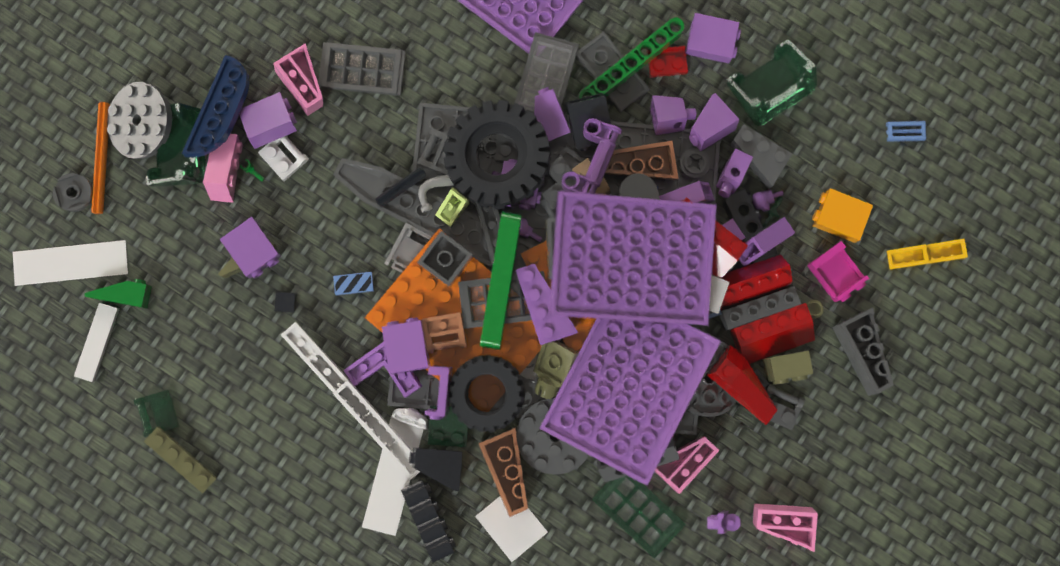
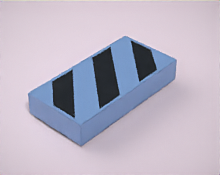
(353, 283)

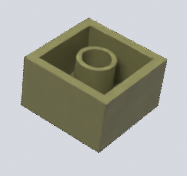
(793, 366)

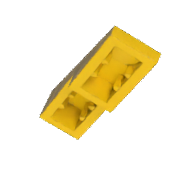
(927, 254)

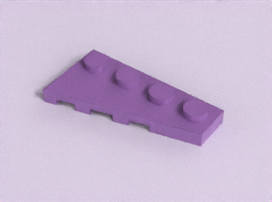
(538, 301)

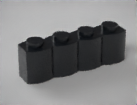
(428, 521)

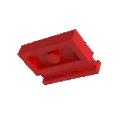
(669, 62)

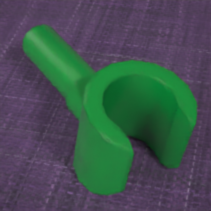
(250, 169)

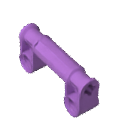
(600, 159)

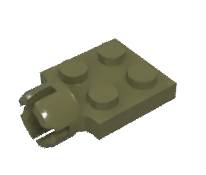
(553, 367)

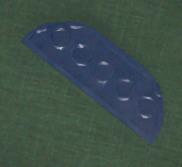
(219, 109)

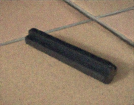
(401, 187)

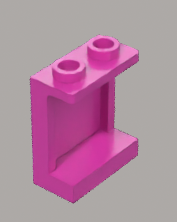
(837, 273)

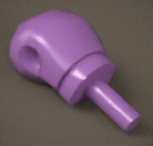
(763, 199)
(526, 230)

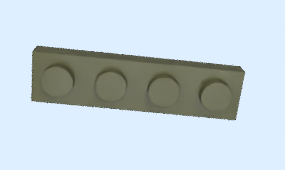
(180, 459)

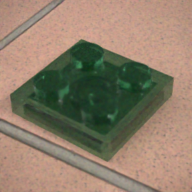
(447, 431)

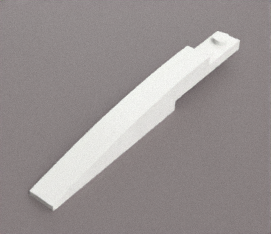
(350, 397)

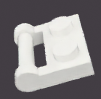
(279, 161)

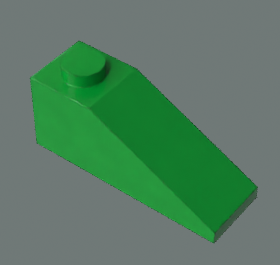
(126, 293)

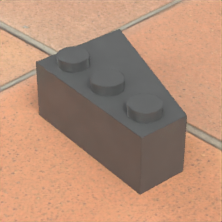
(767, 156)

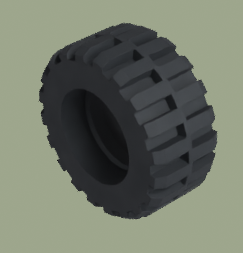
(460, 399)

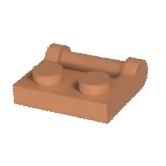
(441, 326)

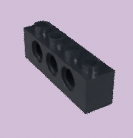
(753, 217)

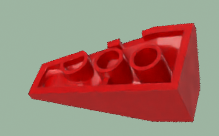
(739, 380)

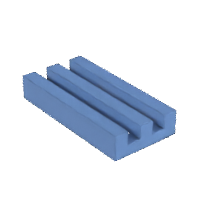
(890, 132)

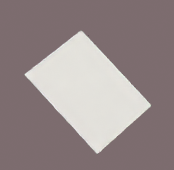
(511, 533)

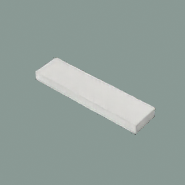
(96, 342)

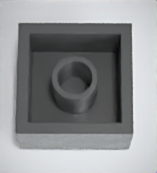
(445, 259)

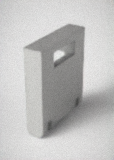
(404, 248)

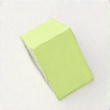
(452, 207)

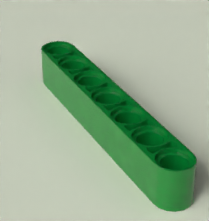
(636, 55)
(500, 280)

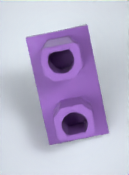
(723, 522)

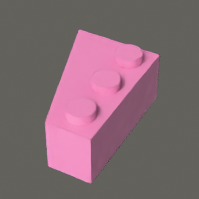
(299, 78)
(222, 170)
(692, 460)
(787, 522)

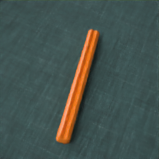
(100, 159)

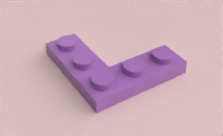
(374, 361)

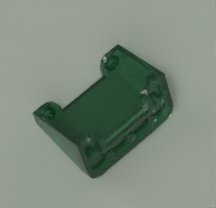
(775, 84)
(172, 165)

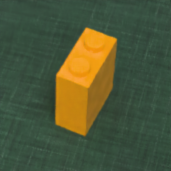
(842, 215)

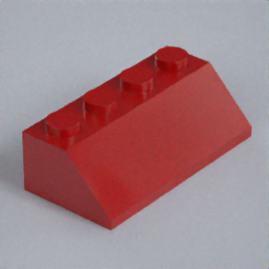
(726, 249)
(756, 281)
(774, 333)

